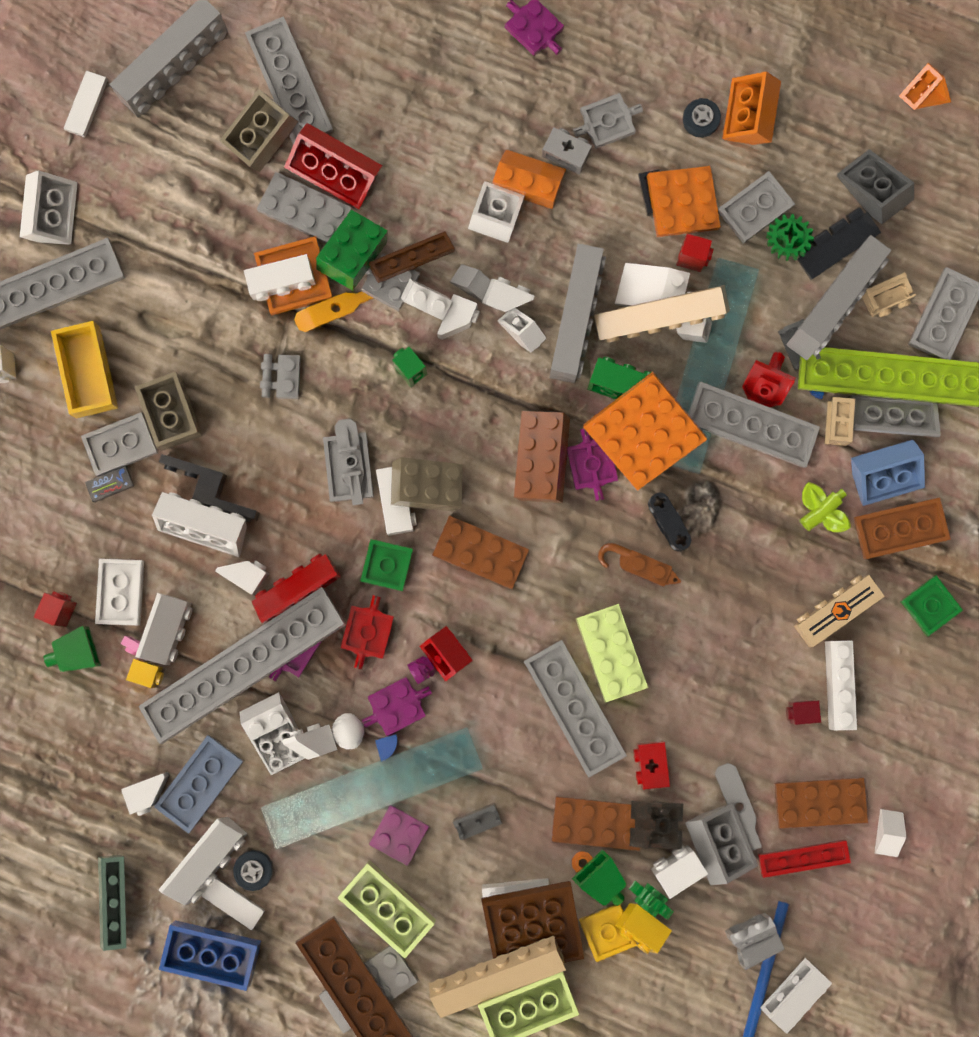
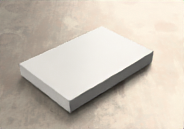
(119, 592)

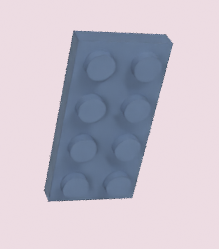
(198, 784)

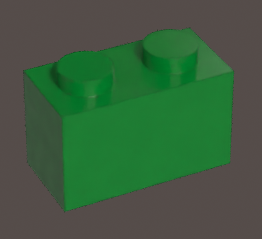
(409, 366)

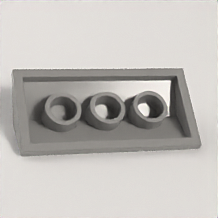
(896, 416)

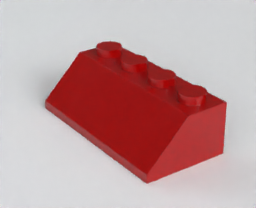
(332, 165)
(295, 588)

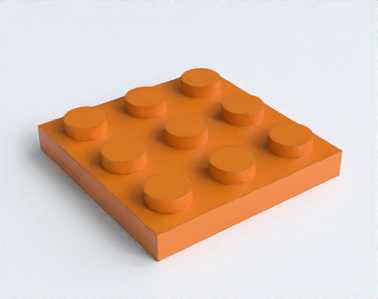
(683, 201)
(296, 298)

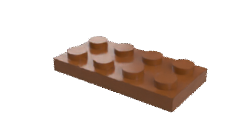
(902, 528)
(480, 552)
(821, 802)
(592, 823)

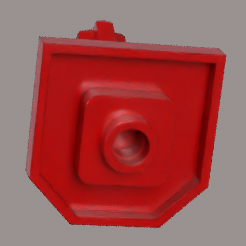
(768, 384)

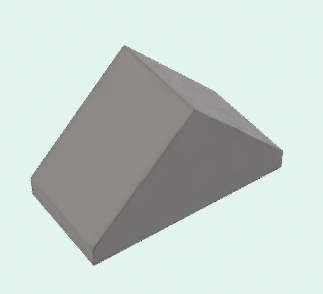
(471, 281)

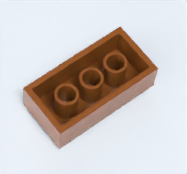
(542, 456)

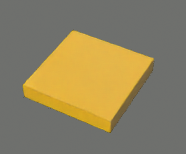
(603, 935)

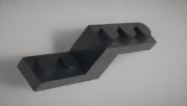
(208, 486)

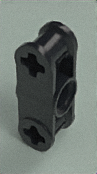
(669, 521)

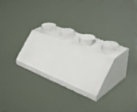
(200, 523)
(203, 861)

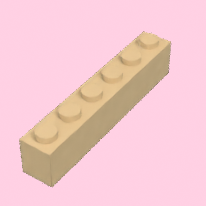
(662, 313)
(496, 977)

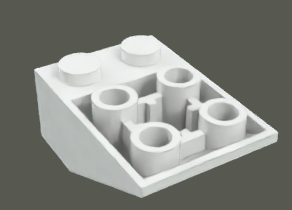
(266, 727)

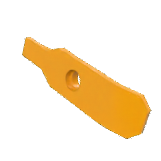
(322, 312)

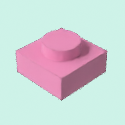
(131, 644)

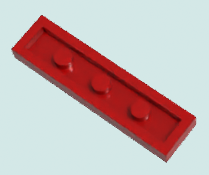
(804, 858)

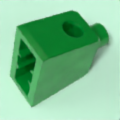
(73, 651)
(601, 880)

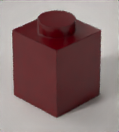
(803, 712)

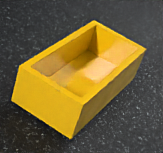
(84, 369)

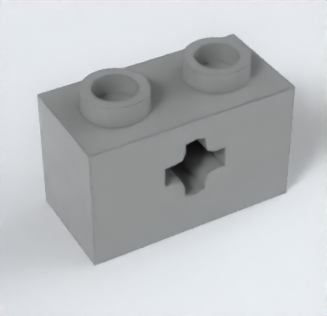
(575, 157)

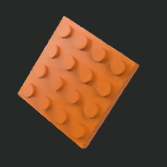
(645, 431)

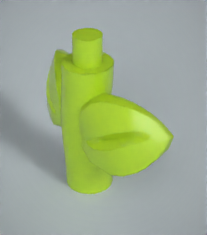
(824, 509)

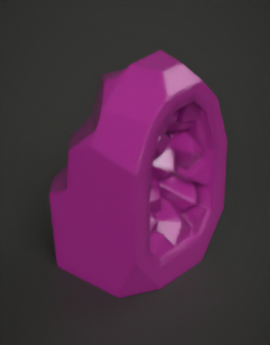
(421, 669)

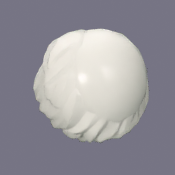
(348, 731)

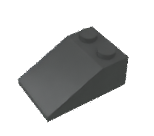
(877, 186)

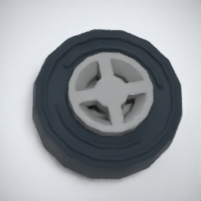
(705, 110)
(246, 874)

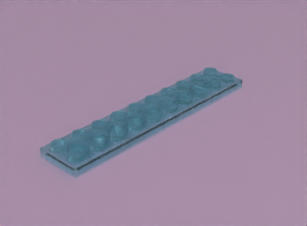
(712, 360)
(371, 788)

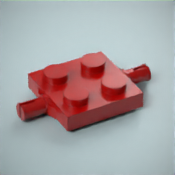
(367, 632)

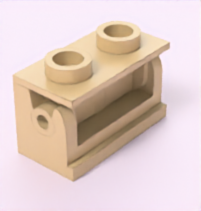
(888, 295)
(840, 421)

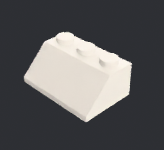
(48, 208)
(164, 629)

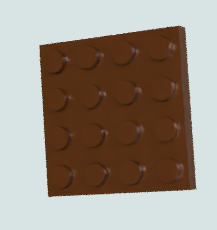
(533, 915)

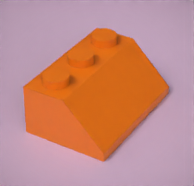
(752, 109)
(529, 177)

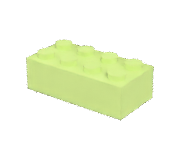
(611, 653)
(387, 909)
(529, 1008)

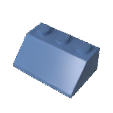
(888, 472)

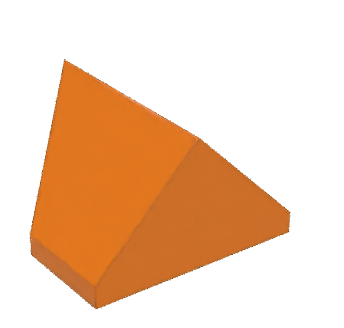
(926, 89)

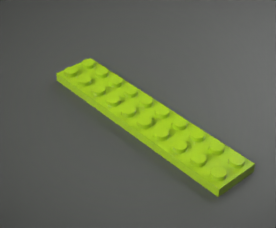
(891, 376)

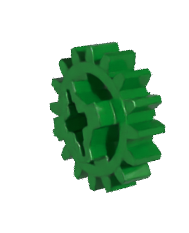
(799, 234)
(651, 900)

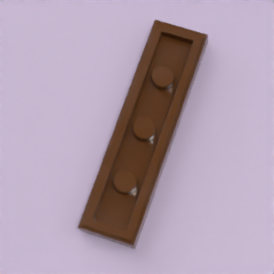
(411, 257)

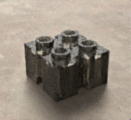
(656, 825)

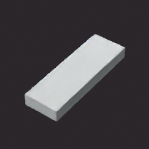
(85, 104)
(233, 903)

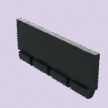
(844, 241)

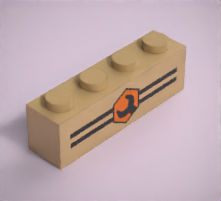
(839, 610)

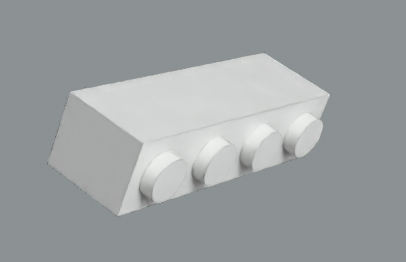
(840, 685)

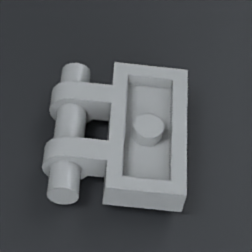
(287, 376)

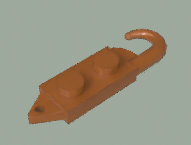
(640, 565)

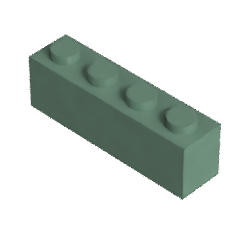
(112, 902)

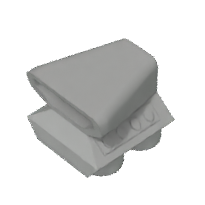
(755, 940)

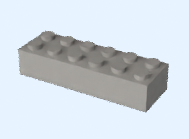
(169, 57)
(840, 298)
(575, 318)

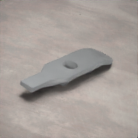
(348, 448)
(734, 792)

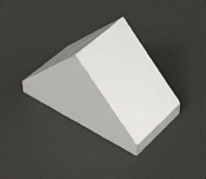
(890, 833)

